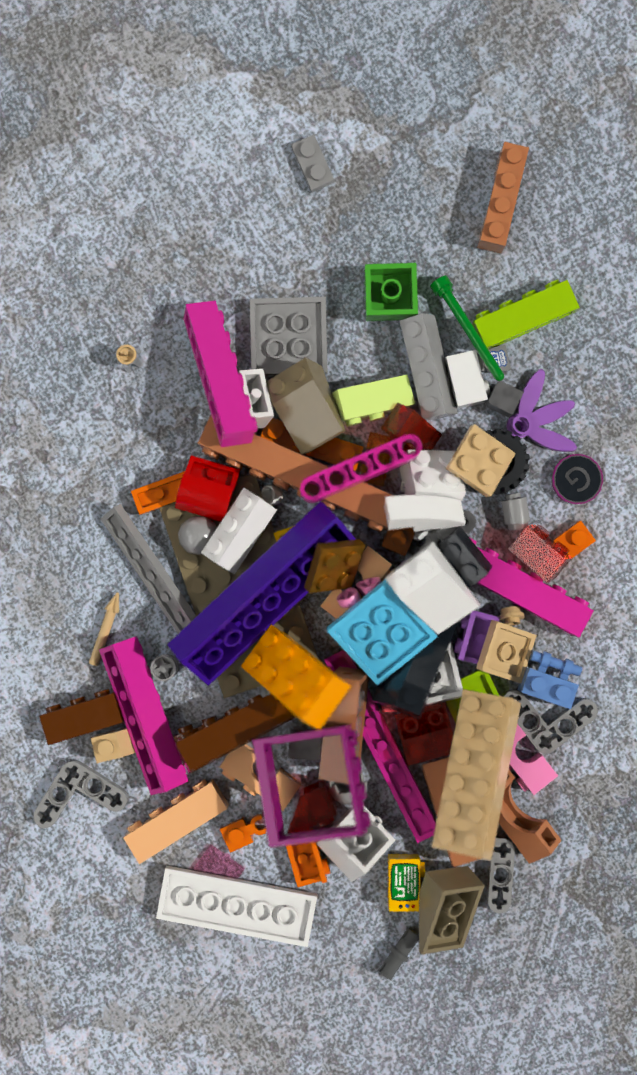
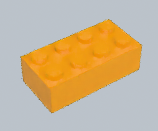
(295, 677)

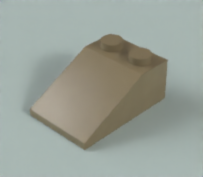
(305, 405)
(447, 908)

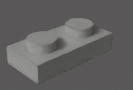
(312, 163)

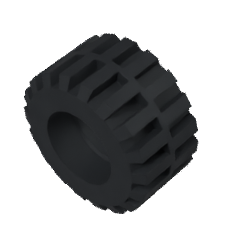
(518, 465)

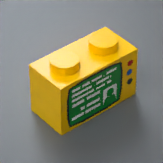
(404, 882)

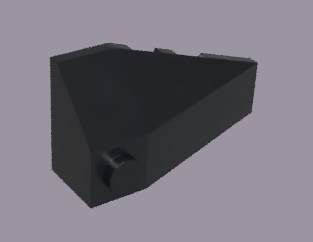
(412, 683)

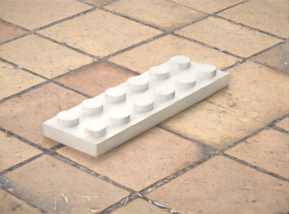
(236, 906)

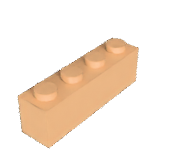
(176, 820)

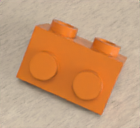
(308, 863)

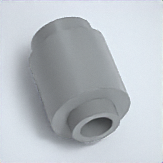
(515, 511)

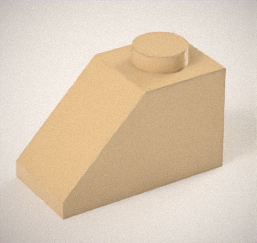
(112, 745)

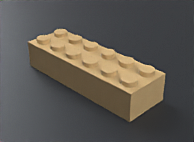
(476, 774)

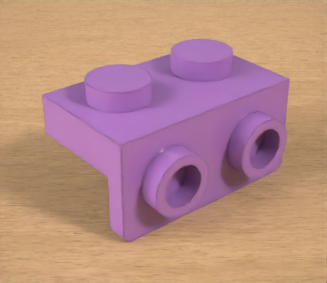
(473, 636)

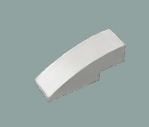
(423, 512)

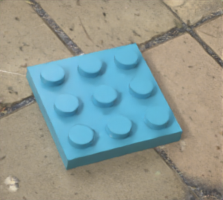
(381, 632)

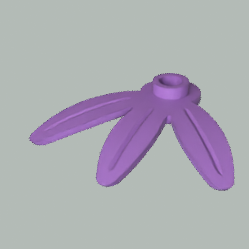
(530, 421)

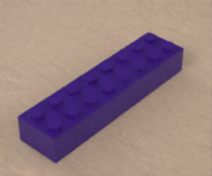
(256, 597)

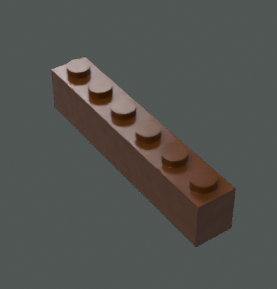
(232, 731)

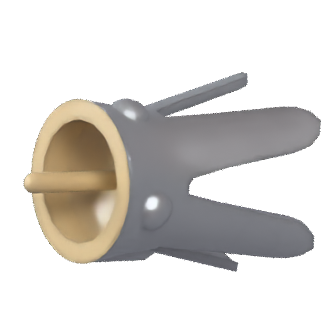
(128, 355)

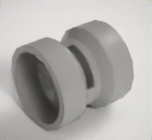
(160, 668)

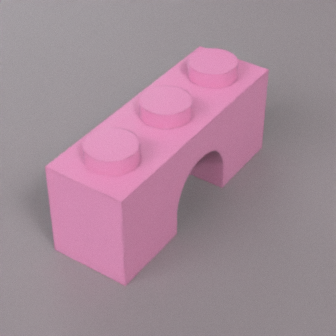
(532, 772)

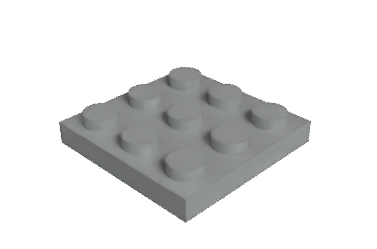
(287, 332)

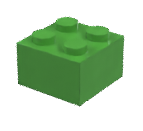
(390, 291)

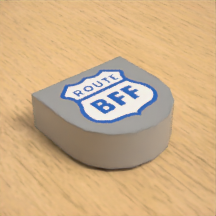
(501, 357)

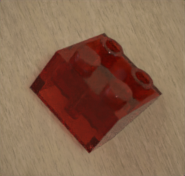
(427, 737)
(312, 808)

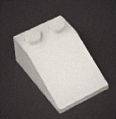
(432, 589)

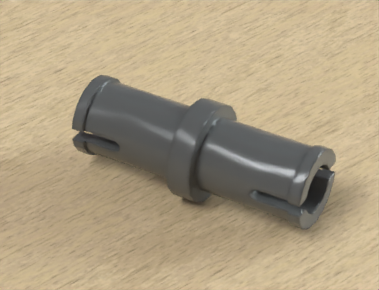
(399, 953)

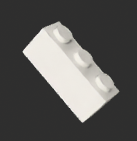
(239, 531)

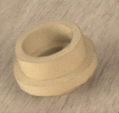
(511, 615)

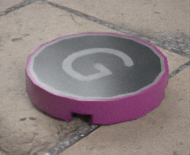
(577, 479)

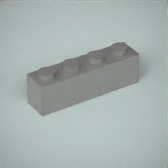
(428, 366)

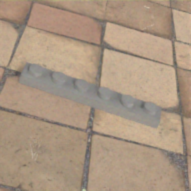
(148, 567)

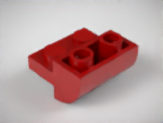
(207, 488)

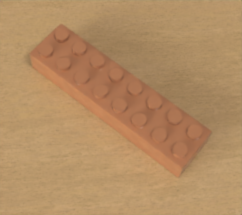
(290, 469)

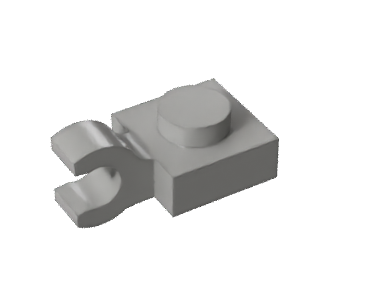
(434, 535)

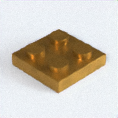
(334, 565)

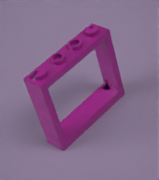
(270, 794)

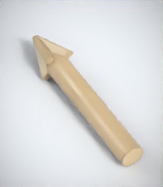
(111, 610)

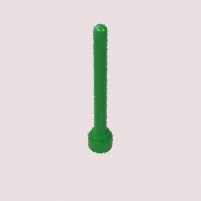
(443, 288)

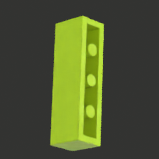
(526, 314)

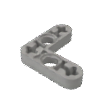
(541, 728)
(81, 784)
(499, 861)

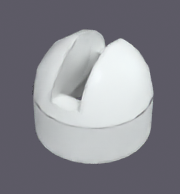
(272, 495)

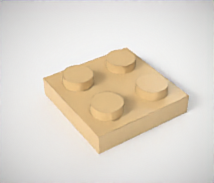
(480, 460)
(506, 651)

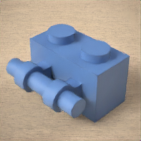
(548, 687)

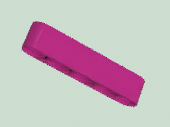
(369, 459)

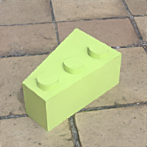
(372, 399)

